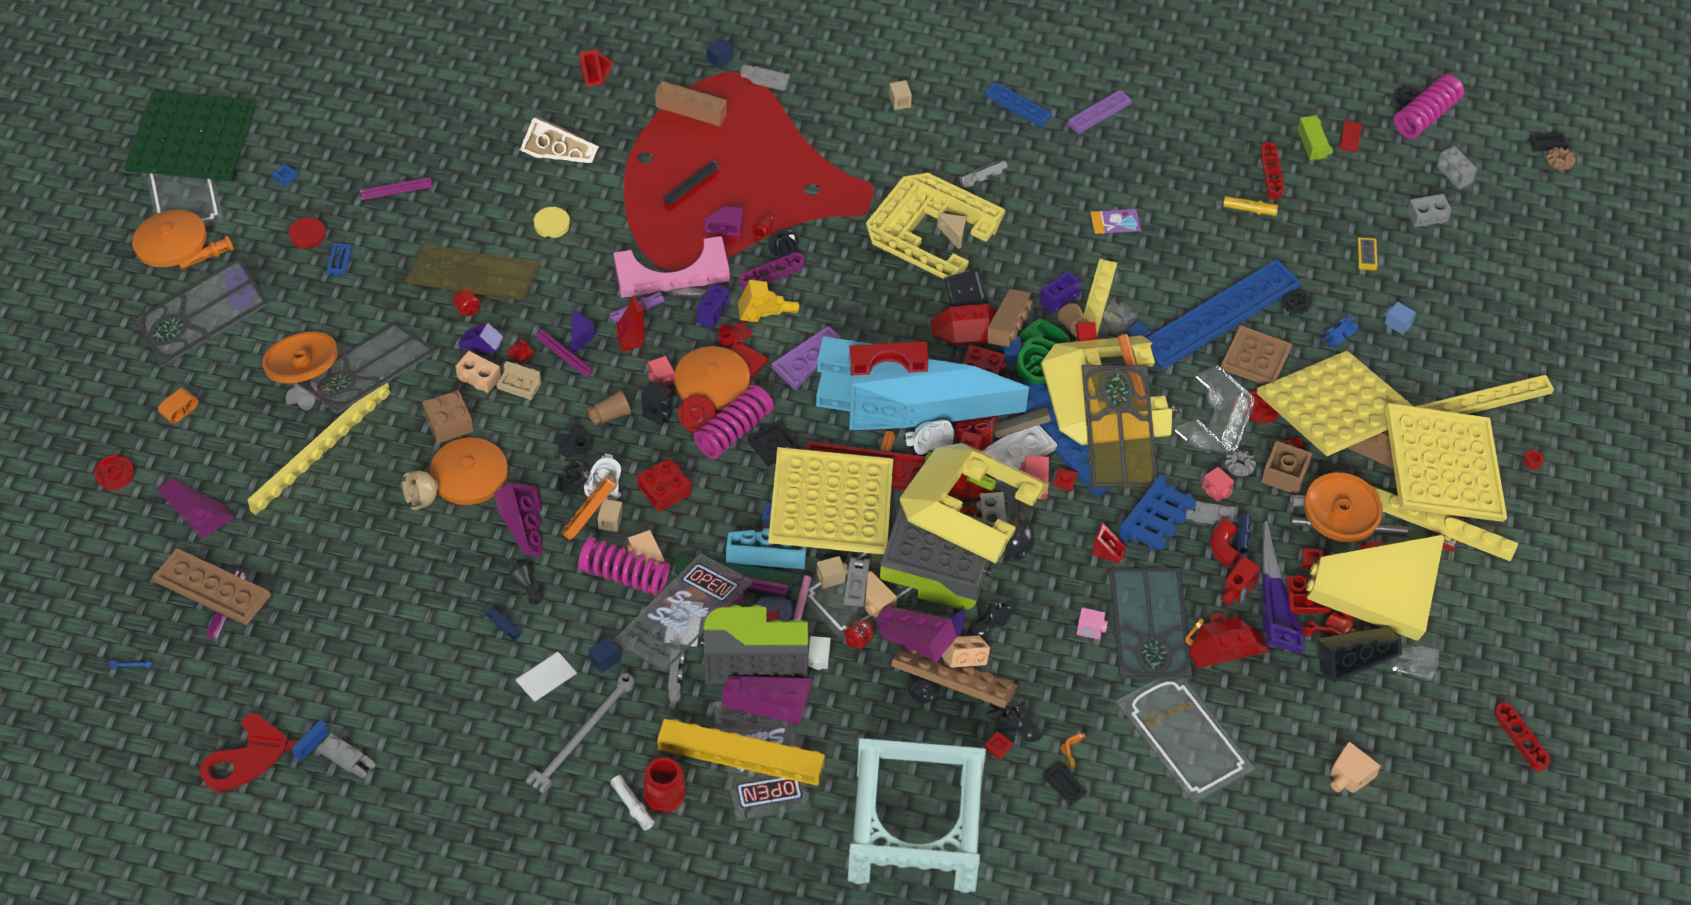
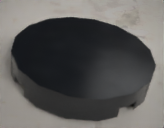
(574, 477)

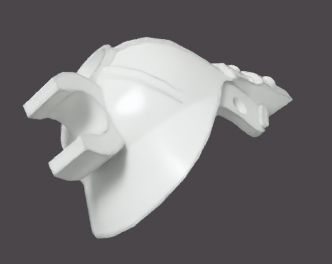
(930, 435)
(601, 469)

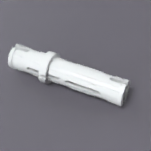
(636, 808)

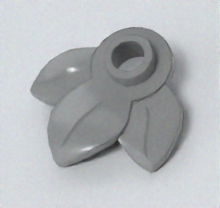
(300, 396)

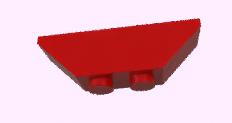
(963, 324)
(1226, 642)

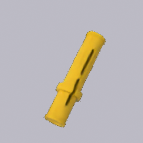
(1253, 206)

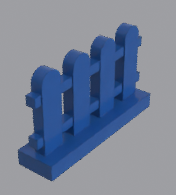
(1155, 501)

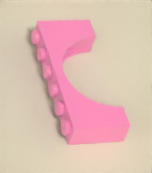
(638, 280)

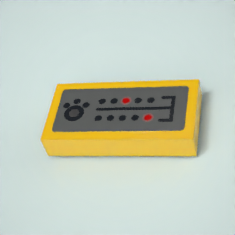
(1367, 253)

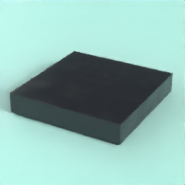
(966, 288)
(769, 439)

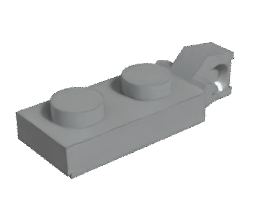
(765, 77)
(981, 173)

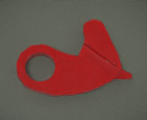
(263, 750)

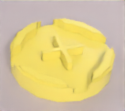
(551, 222)

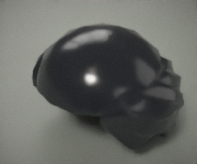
(923, 689)

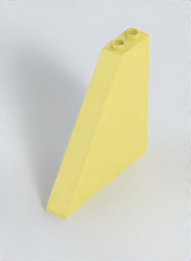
(1381, 584)

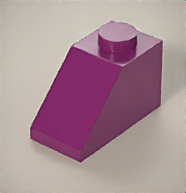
(725, 221)

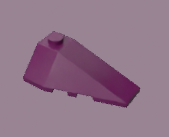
(195, 508)
(520, 510)

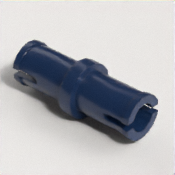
(1243, 533)
(503, 623)

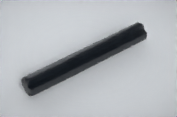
(691, 182)

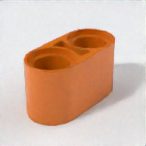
(178, 405)

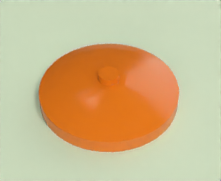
(169, 238)
(300, 357)
(713, 374)
(469, 470)
(1343, 507)

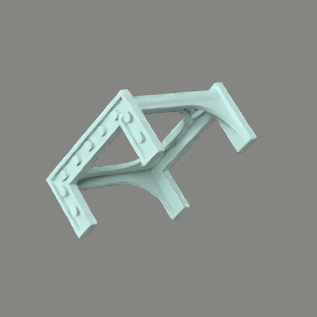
(863, 851)

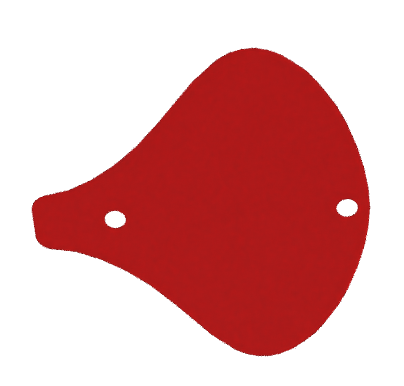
(760, 169)

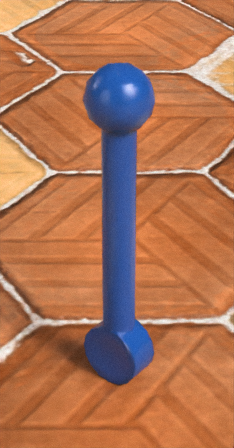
(113, 664)

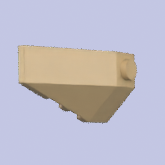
(554, 142)

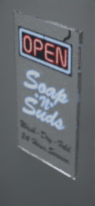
(680, 610)
(754, 792)

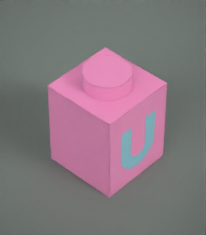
(1091, 623)

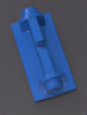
(1335, 336)

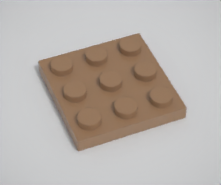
(1256, 356)

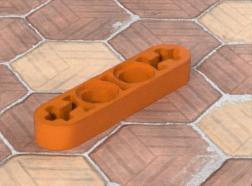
(588, 507)

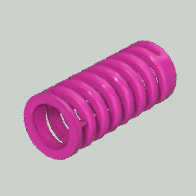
(1429, 106)
(722, 425)
(661, 569)

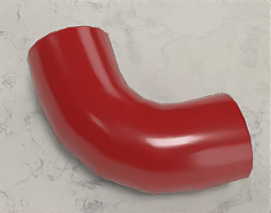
(1220, 544)

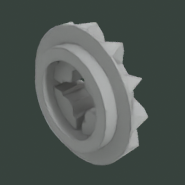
(1237, 468)

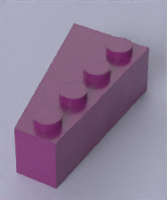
(768, 696)

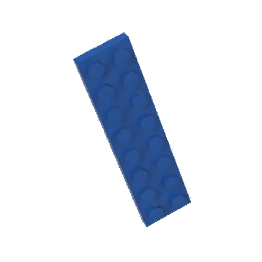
(1069, 450)

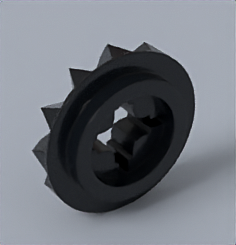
(1401, 95)
(1290, 297)

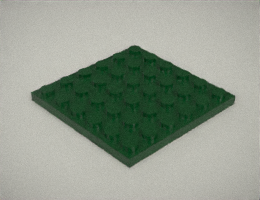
(191, 135)

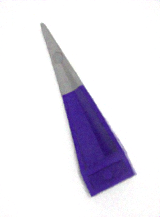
(1280, 624)

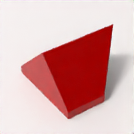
(594, 67)

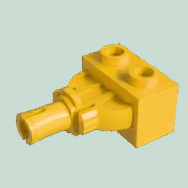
(759, 302)

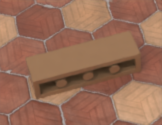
(691, 103)
(1009, 317)
(1376, 448)

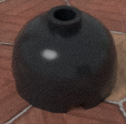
(1020, 543)

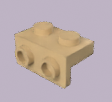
(519, 380)

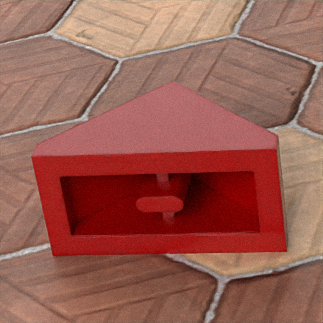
(1108, 545)

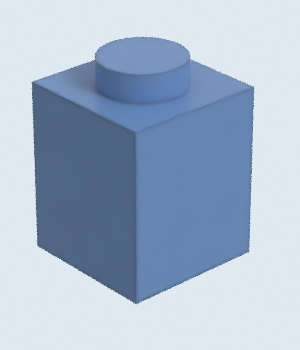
(1399, 317)

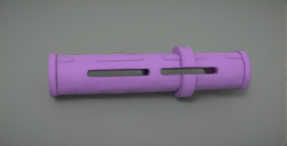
(647, 303)

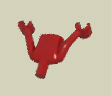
(1334, 625)

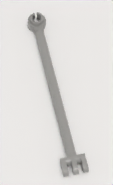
(542, 778)

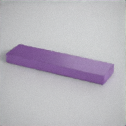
(1099, 111)

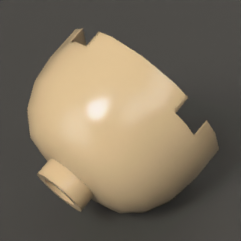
(419, 489)

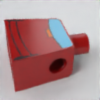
(1241, 581)

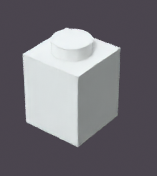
(819, 652)

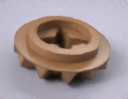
(1559, 163)

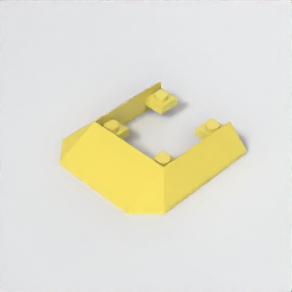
(908, 204)
(1065, 384)
(931, 508)

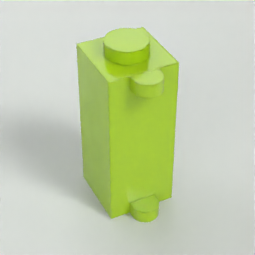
(1314, 138)

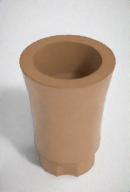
(1070, 316)
(609, 409)

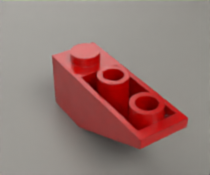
(630, 327)

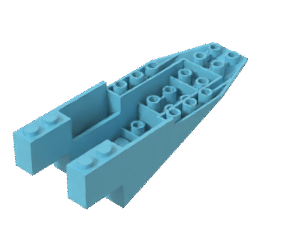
(904, 399)

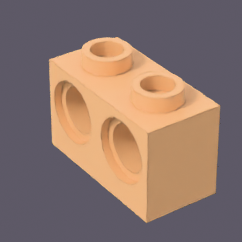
(478, 372)
(967, 652)

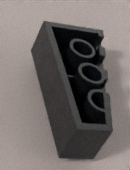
(1355, 652)

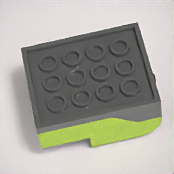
(933, 565)
(745, 645)

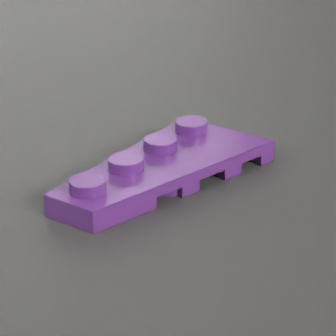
(802, 360)

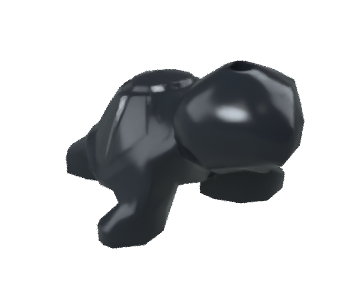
(992, 617)
(1015, 721)

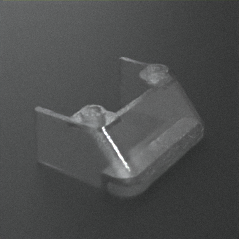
(1231, 413)

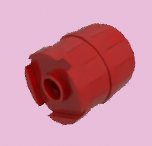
(664, 785)

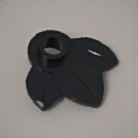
(572, 443)

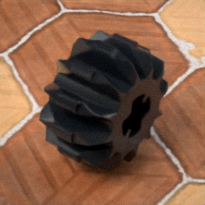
(783, 242)

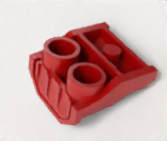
(982, 426)
(1298, 597)

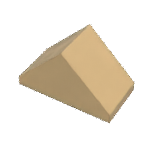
(953, 227)

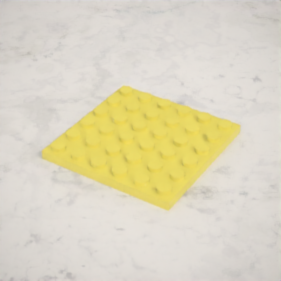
(1333, 402)
(1445, 462)
(831, 501)

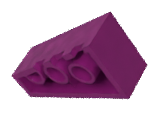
(917, 631)

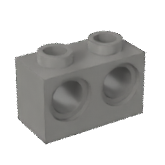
(1456, 167)
(1429, 210)
(993, 513)

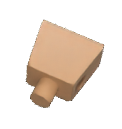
(1353, 769)

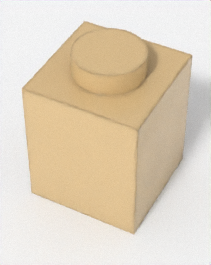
(900, 95)
(610, 515)
(831, 572)

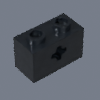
(656, 403)

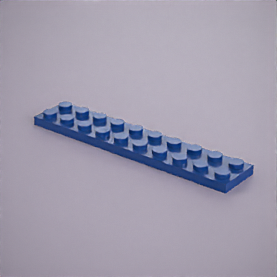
(1221, 313)

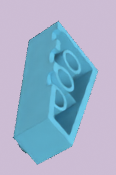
(753, 549)

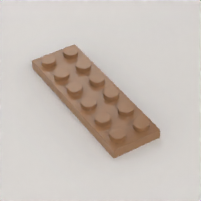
(211, 586)
(963, 679)

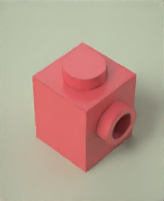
(661, 372)
(1218, 484)

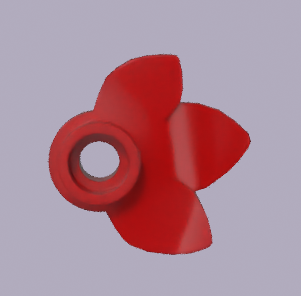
(730, 335)

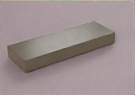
(1022, 422)

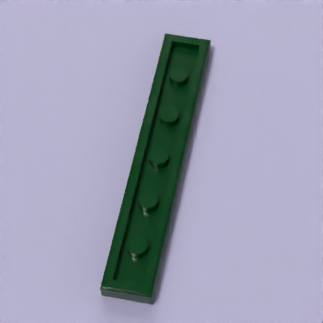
(747, 571)

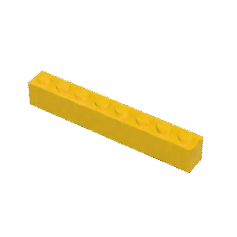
(741, 751)

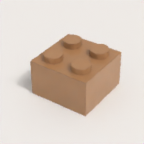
(447, 416)
(1286, 467)

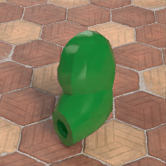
(1037, 342)

